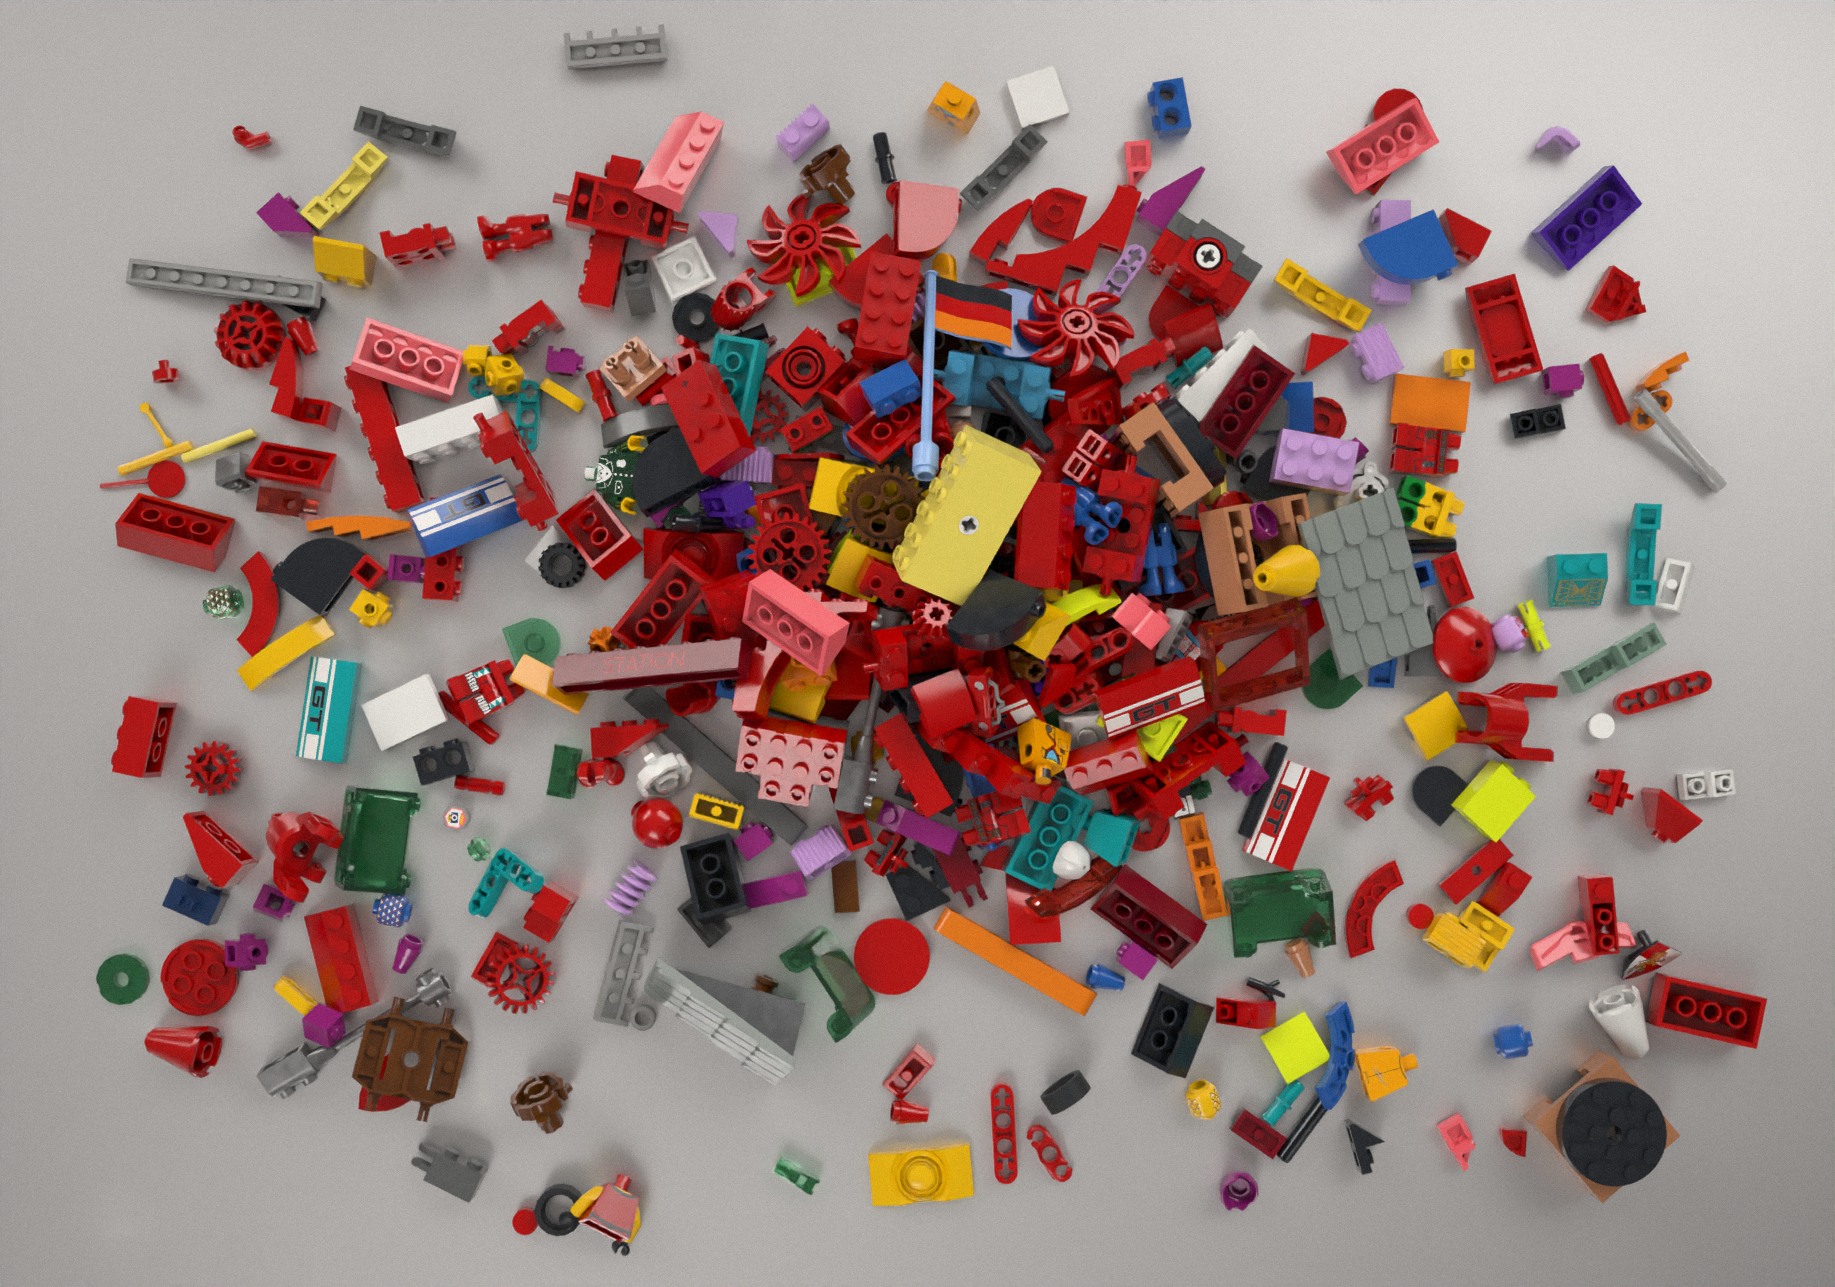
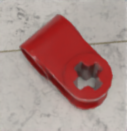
(1069, 645)

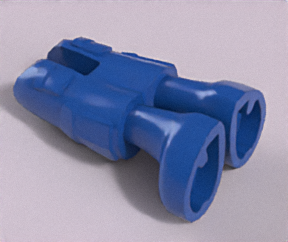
(1088, 502)
(1162, 555)

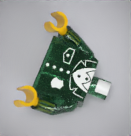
(615, 474)

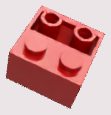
(843, 393)

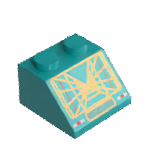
(1577, 579)

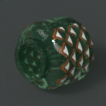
(223, 602)

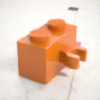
(798, 676)

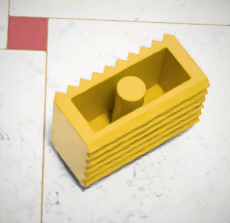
(717, 811)
(1454, 940)

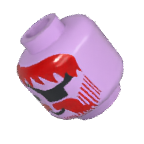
(1510, 633)

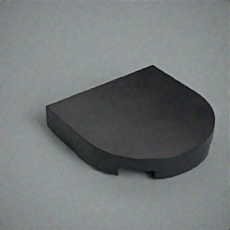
(1435, 791)

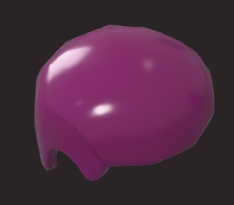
(1263, 522)
(1238, 1190)

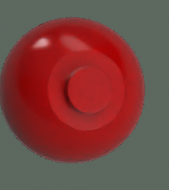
(656, 822)

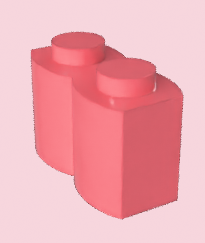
(1142, 620)

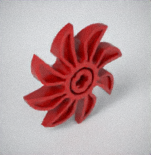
(804, 244)
(1075, 329)

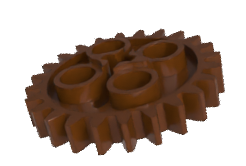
(874, 484)

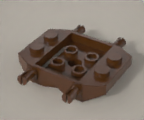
(410, 1081)

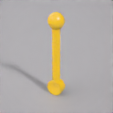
(146, 408)

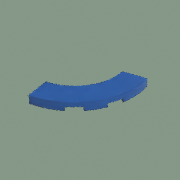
(1341, 1056)

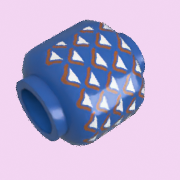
(392, 909)

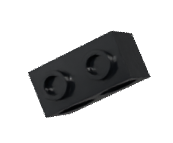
(444, 768)

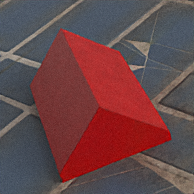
(293, 466)

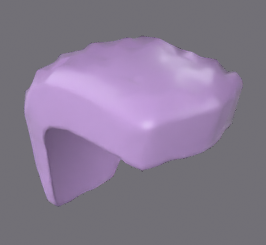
(1561, 135)

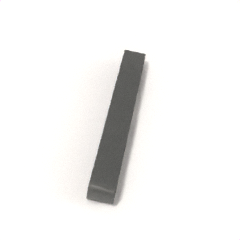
(716, 763)

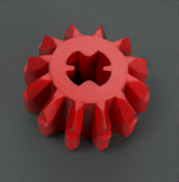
(932, 619)

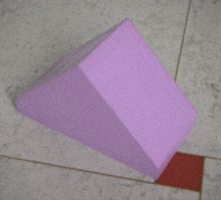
(723, 228)

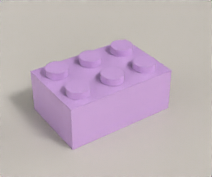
(1314, 462)

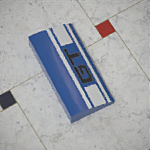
(464, 515)

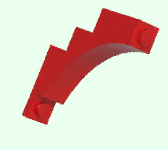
(1046, 268)

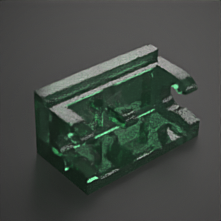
(563, 771)

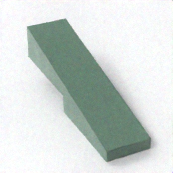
(1613, 658)

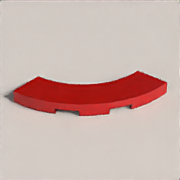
(265, 604)
(1363, 905)

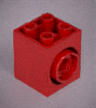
(811, 352)

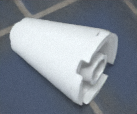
(1623, 1019)

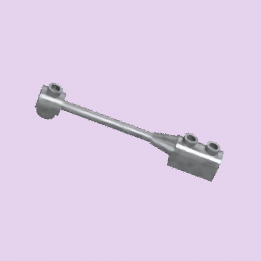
(859, 769)
(303, 1063)

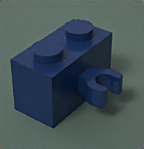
(195, 899)

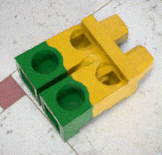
(1427, 507)

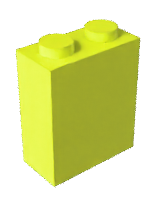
(1494, 799)

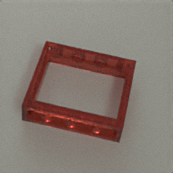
(1246, 625)

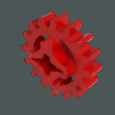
(775, 421)
(211, 777)

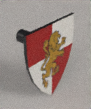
(1648, 957)

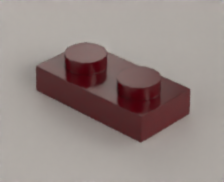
(1258, 1133)

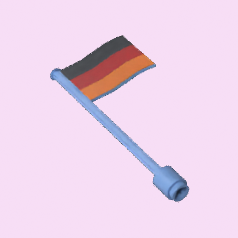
(965, 313)

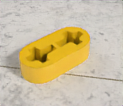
(562, 395)
(295, 995)

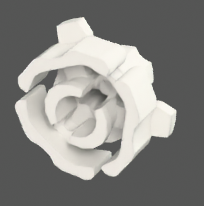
(1369, 480)
(662, 772)

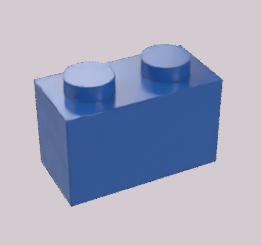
(891, 388)

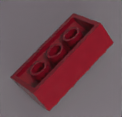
(1149, 917)

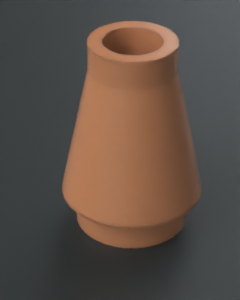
(1300, 955)

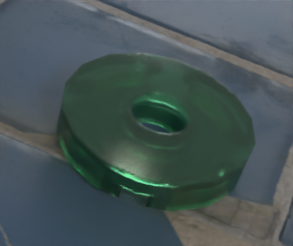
(137, 979)

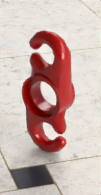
(1050, 1165)

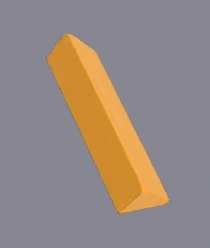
(538, 679)

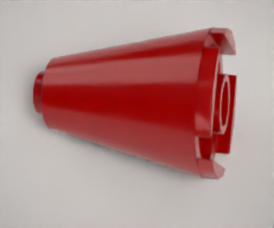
(186, 1048)

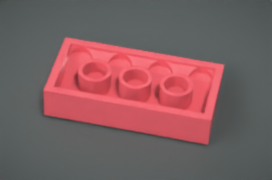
(1383, 146)
(407, 360)

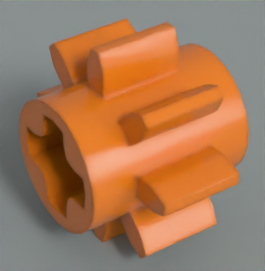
(603, 640)

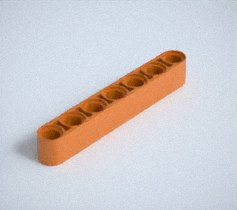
(1015, 961)

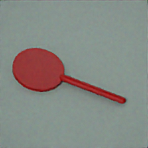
(164, 479)

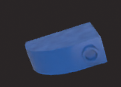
(1410, 251)

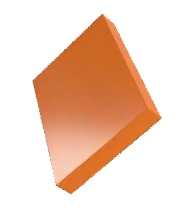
(1430, 402)

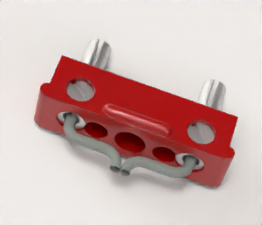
(983, 694)

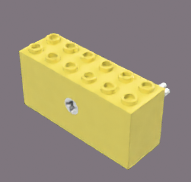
(965, 515)

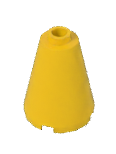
(1288, 572)

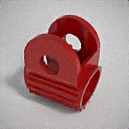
(731, 311)

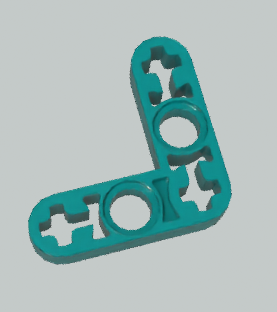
(523, 404)
(486, 897)

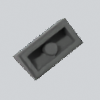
(708, 933)

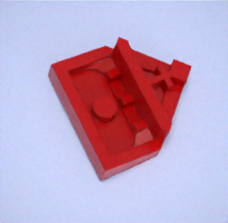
(1616, 296)

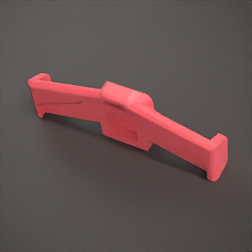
(1573, 941)

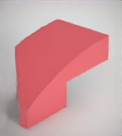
(1137, 160)
(1457, 1138)

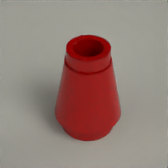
(303, 335)
(907, 1112)

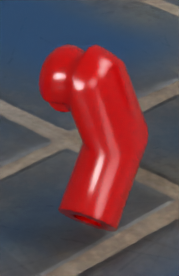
(250, 140)

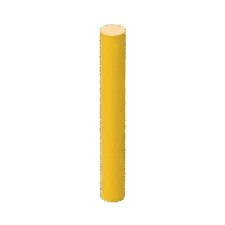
(155, 458)

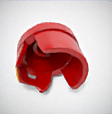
(692, 698)

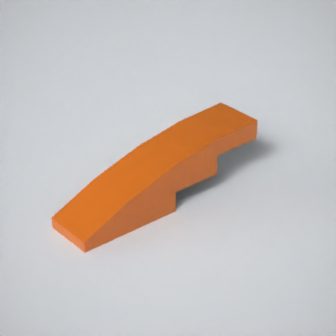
(368, 526)
(1203, 867)

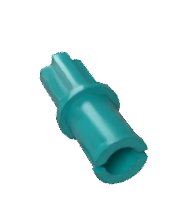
(1189, 367)
(1283, 1102)

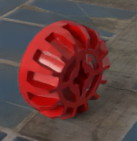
(265, 338)

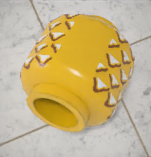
(1203, 1099)

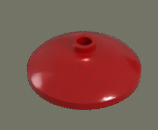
(1455, 645)

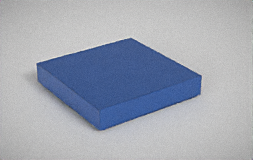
(1301, 401)

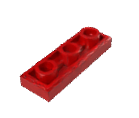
(1463, 881)

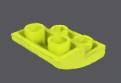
(1295, 1047)

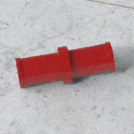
(601, 395)

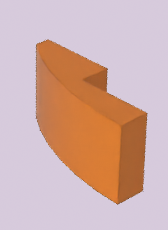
(1659, 374)

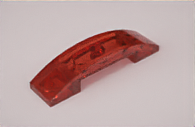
(1075, 891)

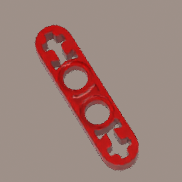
(1662, 694)
(1000, 1133)

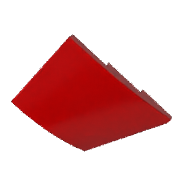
(1024, 923)

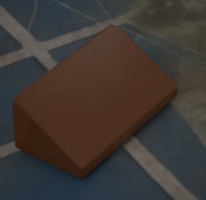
(845, 887)

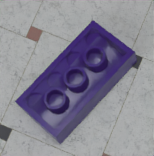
(1587, 217)

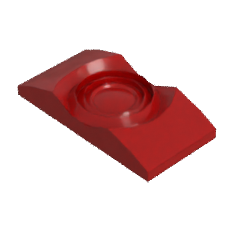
(1503, 329)
(709, 550)

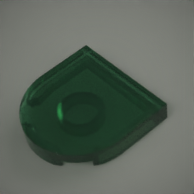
(533, 638)
(1325, 686)

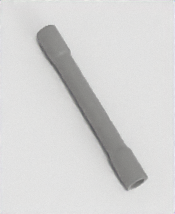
(1706, 471)

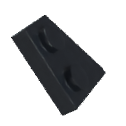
(915, 892)

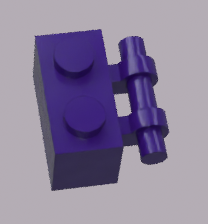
(729, 501)

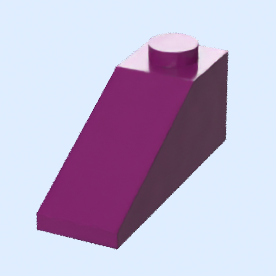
(1164, 203)
(918, 828)
(777, 888)

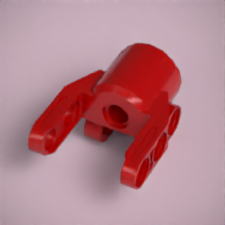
(1093, 673)
(1506, 720)
(290, 865)

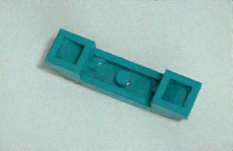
(1641, 554)

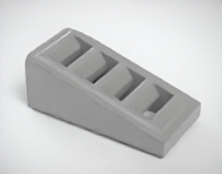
(1171, 640)

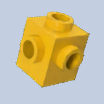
(503, 374)
(372, 608)

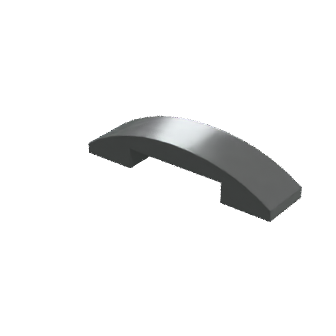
(404, 133)
(1004, 168)
(637, 423)

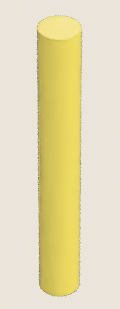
(218, 445)

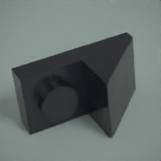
(1359, 1140)

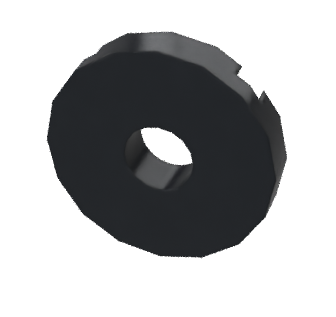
(682, 313)

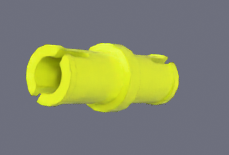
(1534, 625)

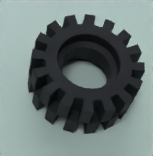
(551, 576)

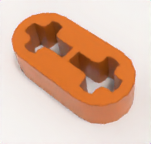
(1667, 403)

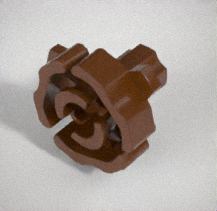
(828, 173)
(541, 1100)

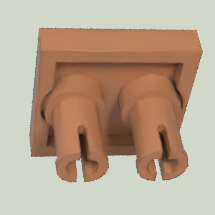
(632, 368)

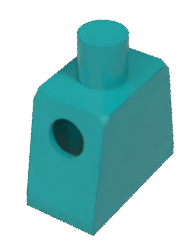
(1111, 835)

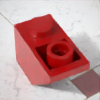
(1246, 1012)

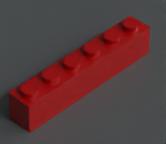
(607, 249)
(379, 423)

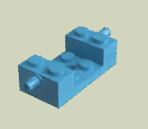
(1026, 381)

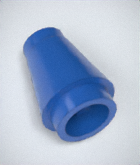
(1104, 978)

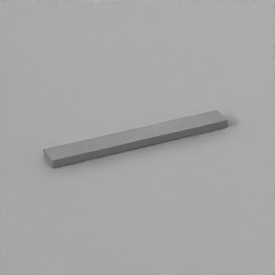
(224, 283)

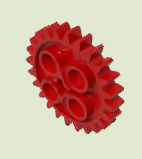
(804, 536)

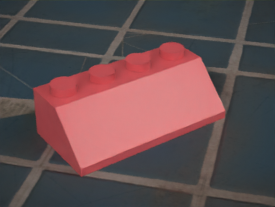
(680, 160)
(794, 621)

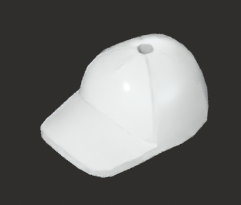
(1072, 861)

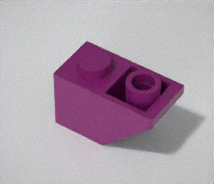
(284, 219)

